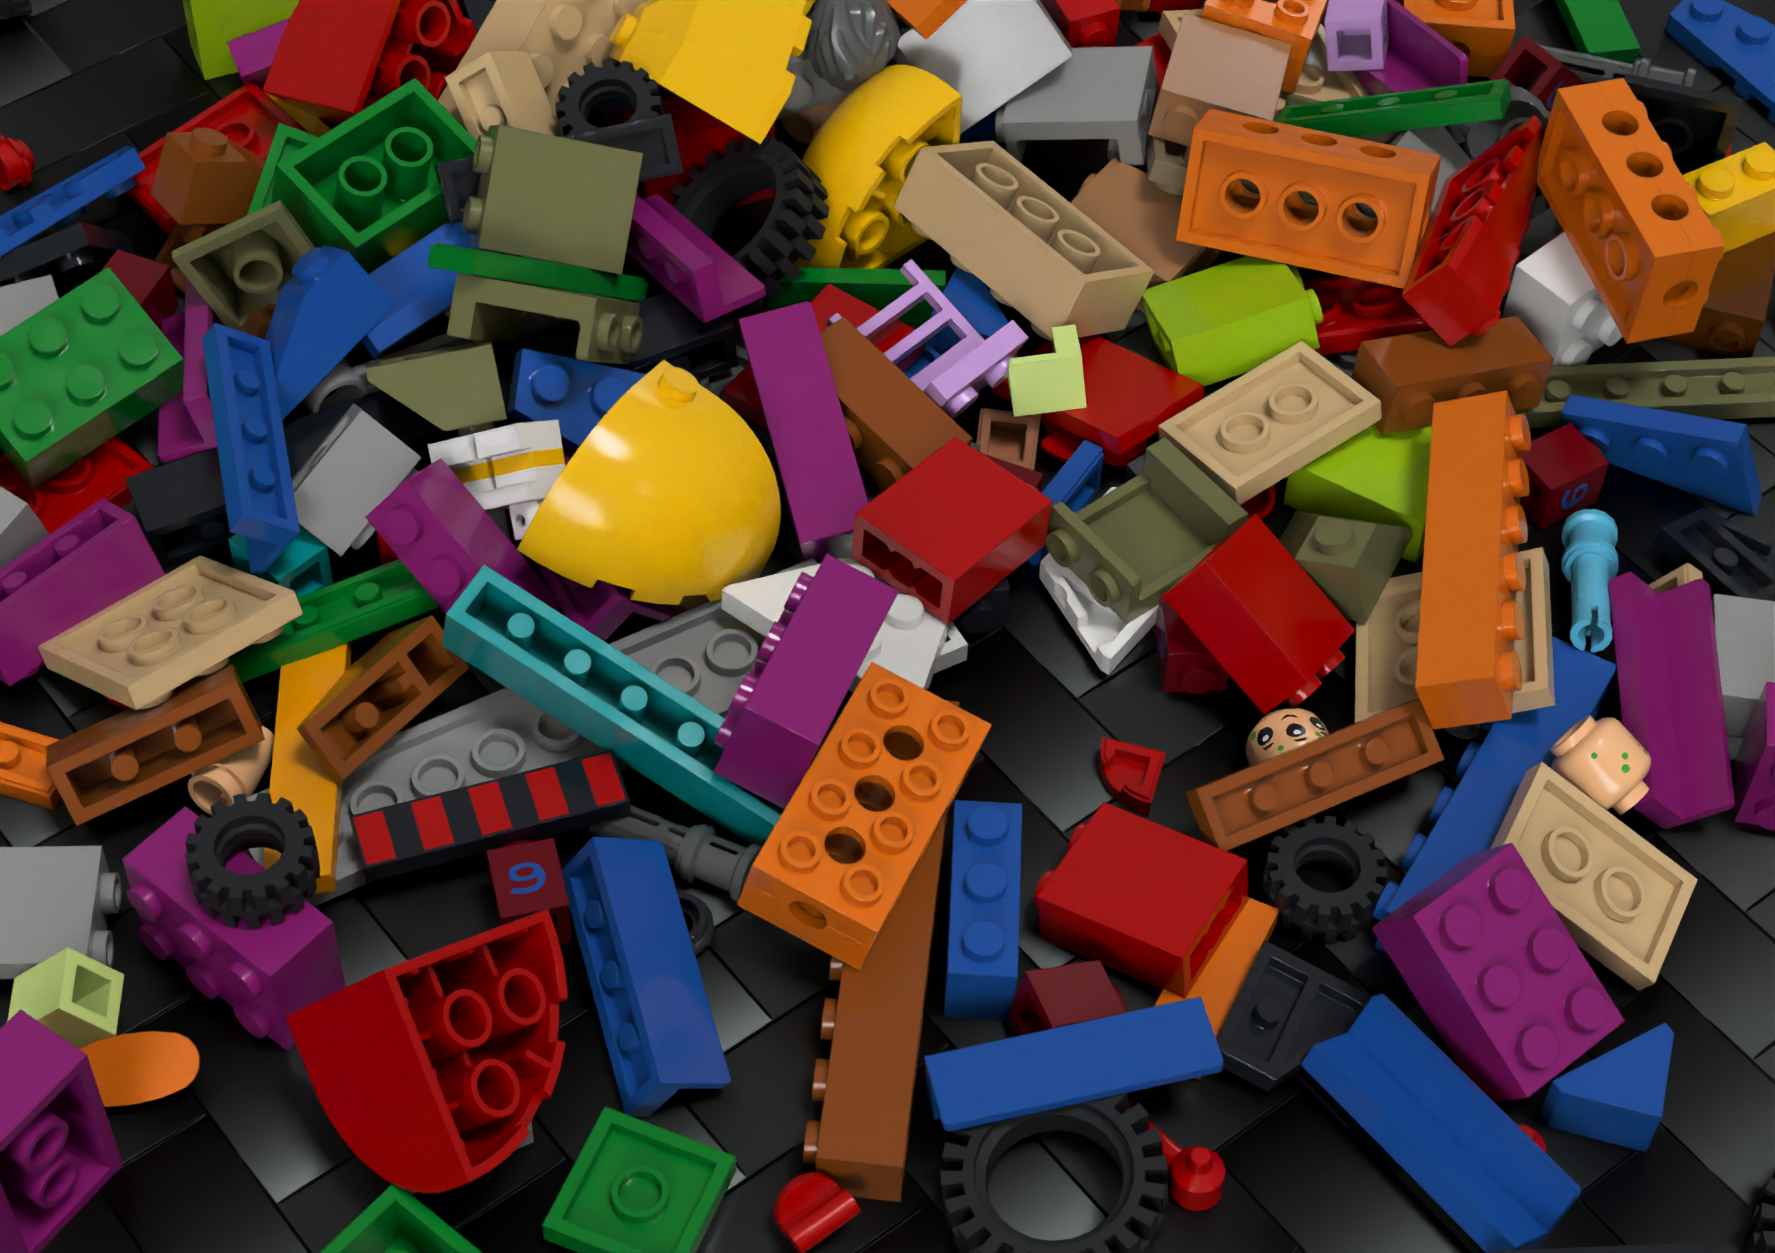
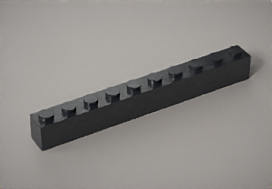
(185, 499)

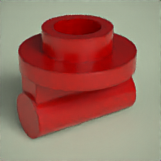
(812, 1209)

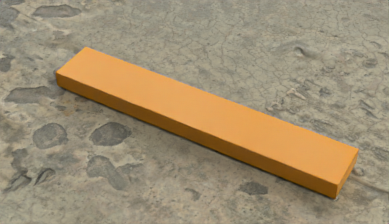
(295, 767)

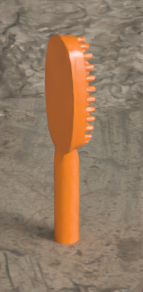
(142, 1066)

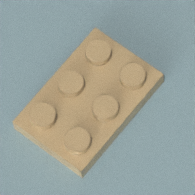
(1271, 421)
(1598, 874)

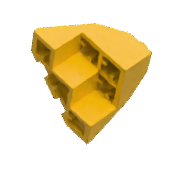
(718, 54)

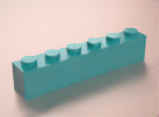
(602, 698)

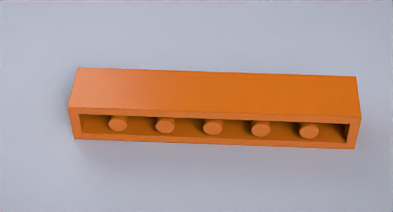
(1473, 562)

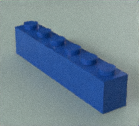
(1492, 772)

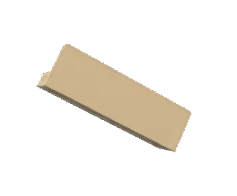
(504, 92)

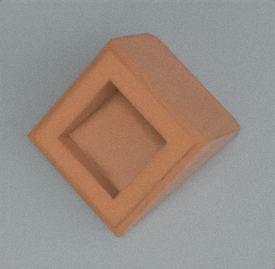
(1009, 436)

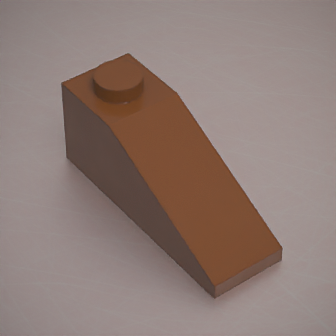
(205, 177)
(380, 696)

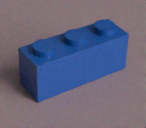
(983, 910)

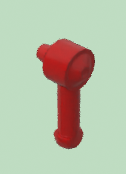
(1194, 1172)

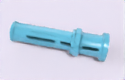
(1588, 565)

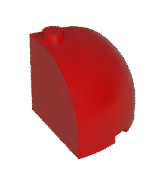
(355, 52)
(441, 1055)

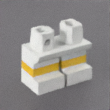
(507, 468)

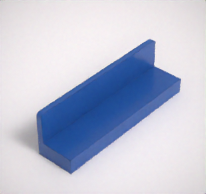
(415, 288)
(251, 443)
(643, 972)
(1071, 1064)
(1443, 1130)

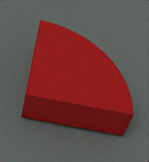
(1131, 773)

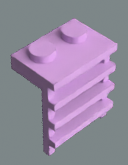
(964, 368)

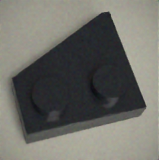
(1282, 1014)

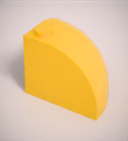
(865, 159)
(661, 497)

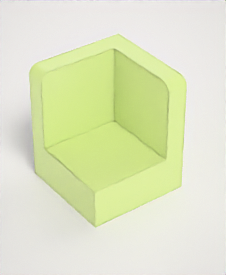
(1049, 380)

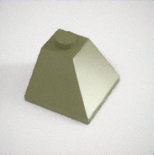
(244, 262)
(446, 386)
(1346, 558)

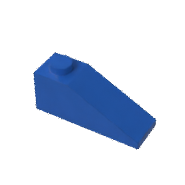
(320, 320)

